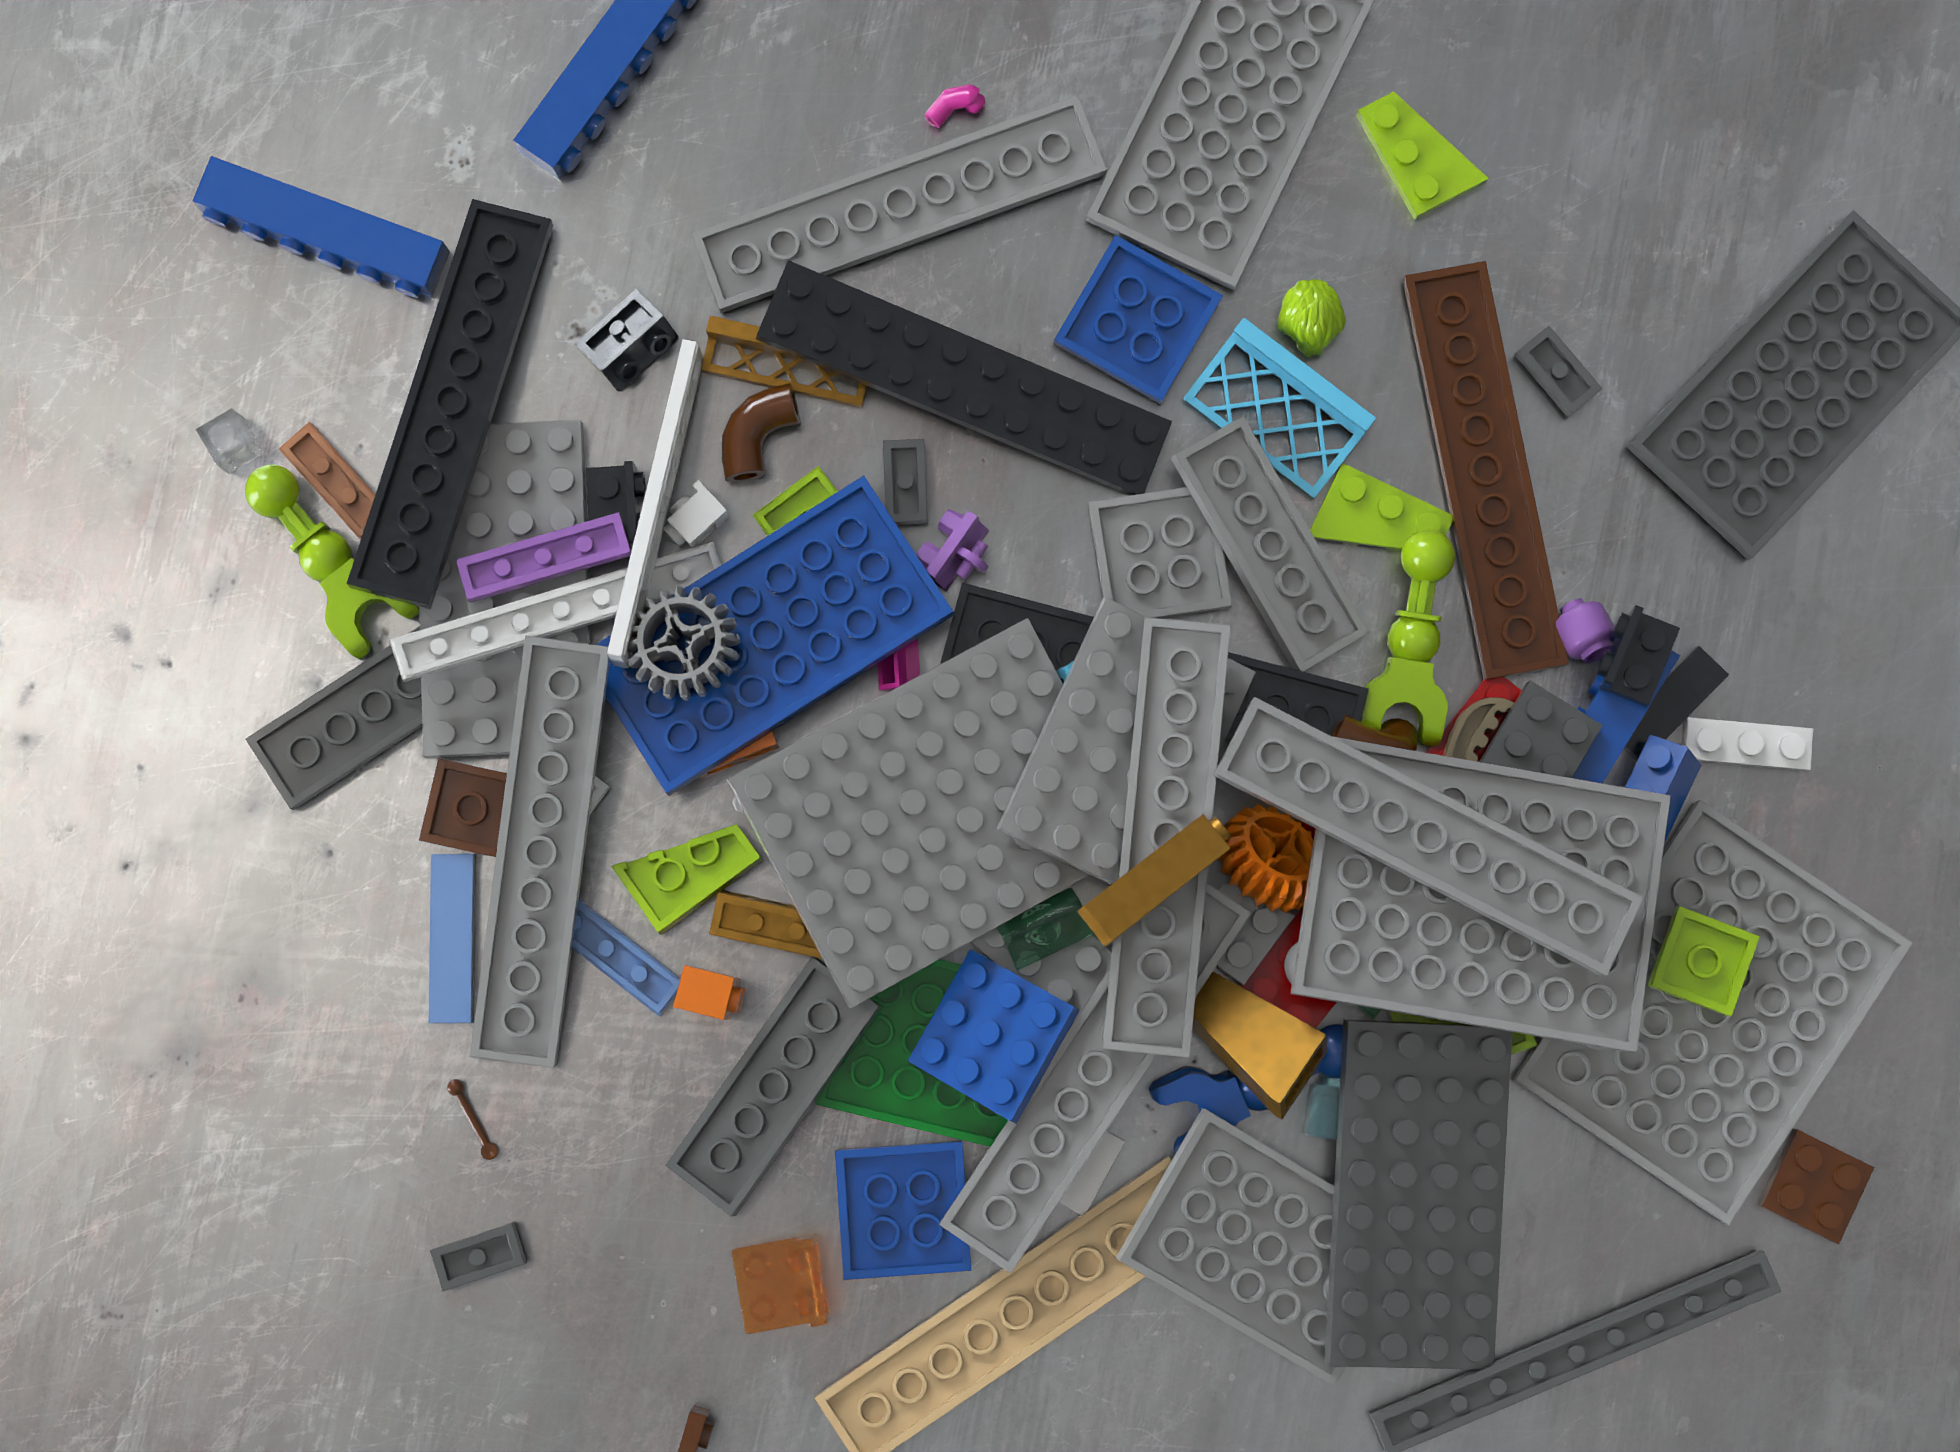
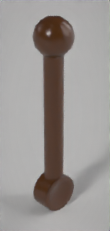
(489, 1149)

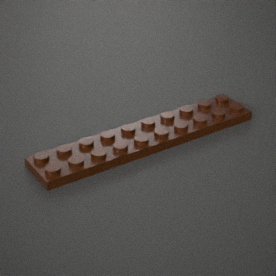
(1485, 470)

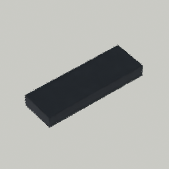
(1678, 697)

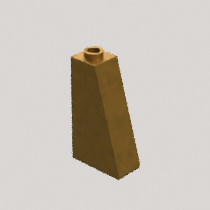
(1155, 878)
(1258, 1041)

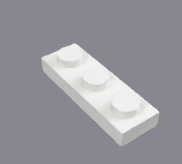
(1749, 743)

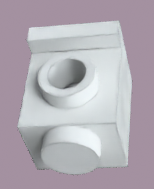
(695, 517)

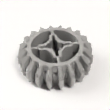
(666, 648)

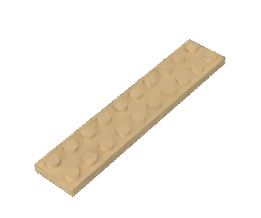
(990, 1326)

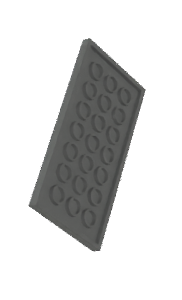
(1800, 385)
(1418, 1195)

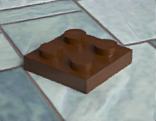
(464, 808)
(1816, 1186)

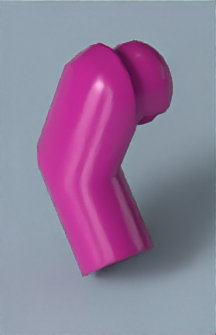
(954, 98)

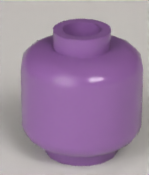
(1585, 630)

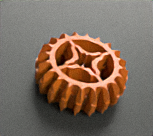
(1268, 857)

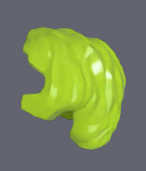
(1311, 316)

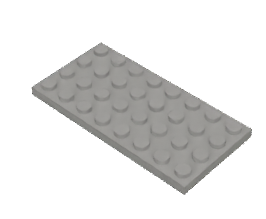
(1225, 128)
(522, 488)

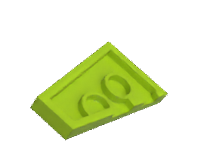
(1417, 156)
(1373, 513)
(683, 878)

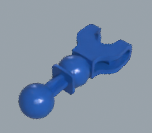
(1226, 1093)

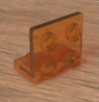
(780, 1284)

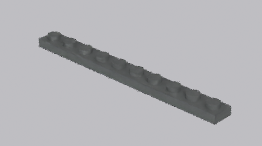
(1575, 1352)

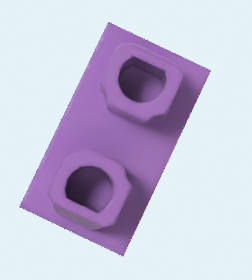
(959, 553)

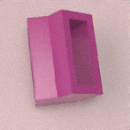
(899, 667)

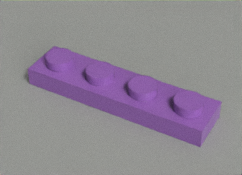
(543, 557)

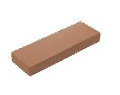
(330, 476)

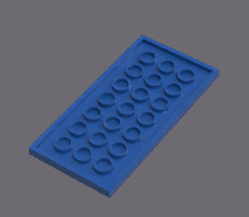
(810, 617)

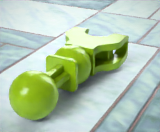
(322, 556)
(1414, 642)

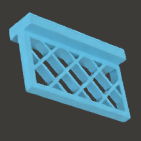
(1300, 378)

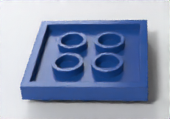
(1138, 319)
(993, 1036)
(894, 1209)

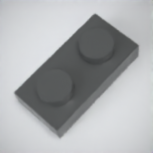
(1558, 371)
(905, 481)
(478, 1256)

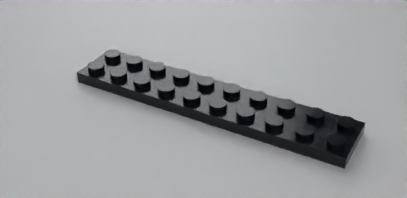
(963, 379)
(450, 404)
(1303, 695)

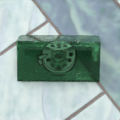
(1044, 929)

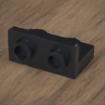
(627, 340)
(615, 491)
(1638, 656)

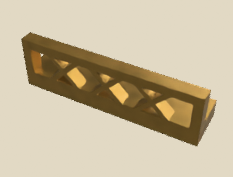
(744, 336)
(761, 923)

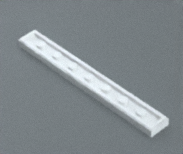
(656, 500)
(540, 615)

